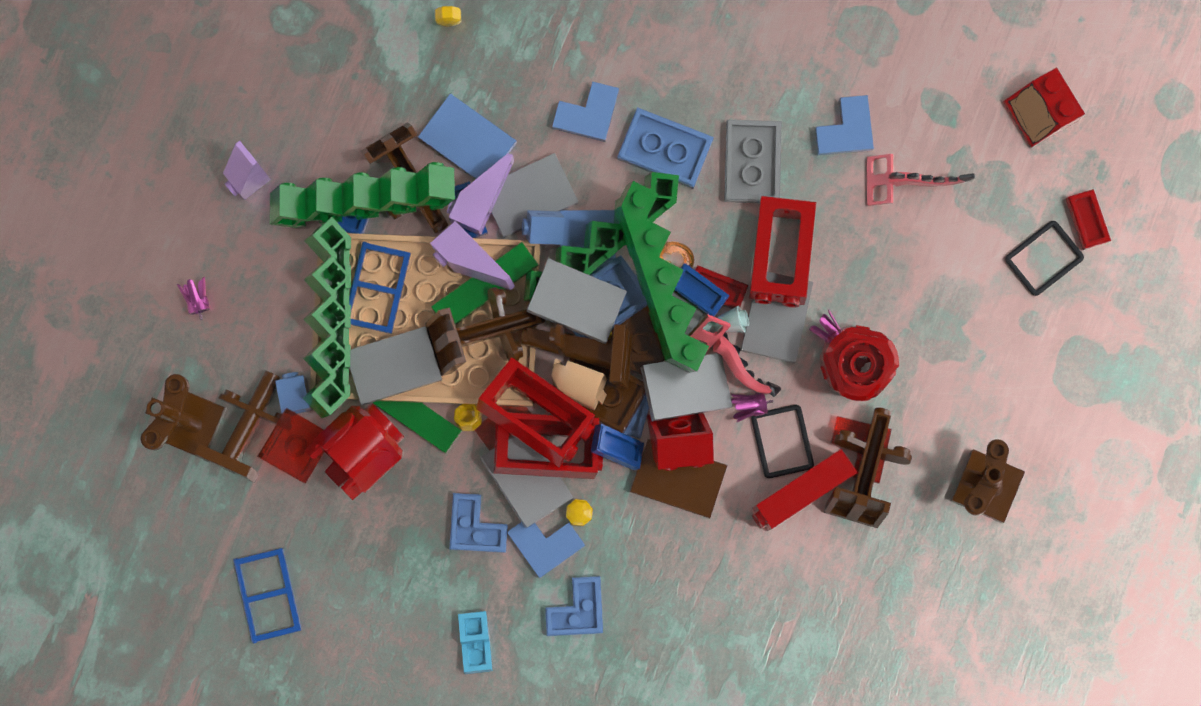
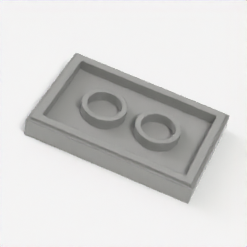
(752, 160)
(536, 188)
(576, 301)
(774, 328)
(394, 366)
(677, 393)
(528, 495)

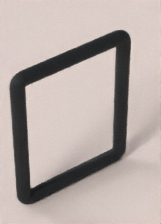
(1037, 292)
(804, 435)

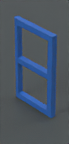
(397, 292)
(287, 590)

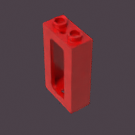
(761, 289)
(546, 396)
(548, 426)
(803, 491)

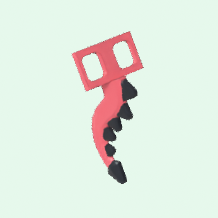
(904, 178)
(730, 353)

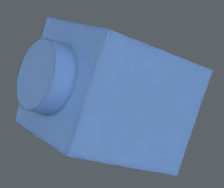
(543, 227)
(291, 392)

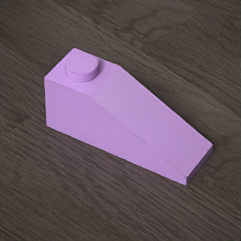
(244, 172)
(477, 200)
(465, 256)

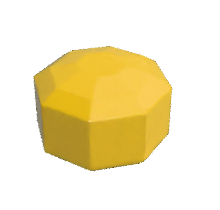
(448, 16)
(467, 417)
(579, 512)

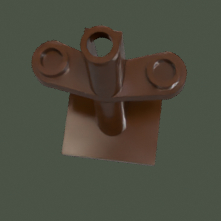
(391, 146)
(449, 340)
(613, 355)
(183, 418)
(237, 444)
(989, 482)
(858, 503)

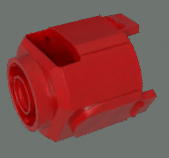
(843, 366)
(361, 447)

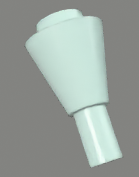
(736, 317)

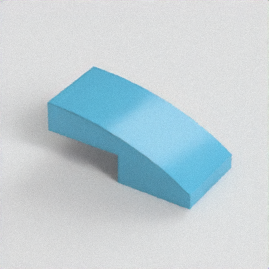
(475, 642)

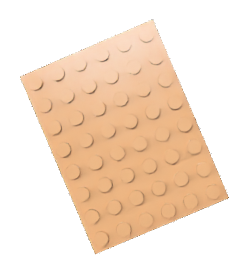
(423, 287)

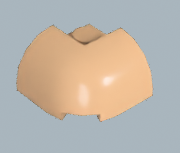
(579, 383)

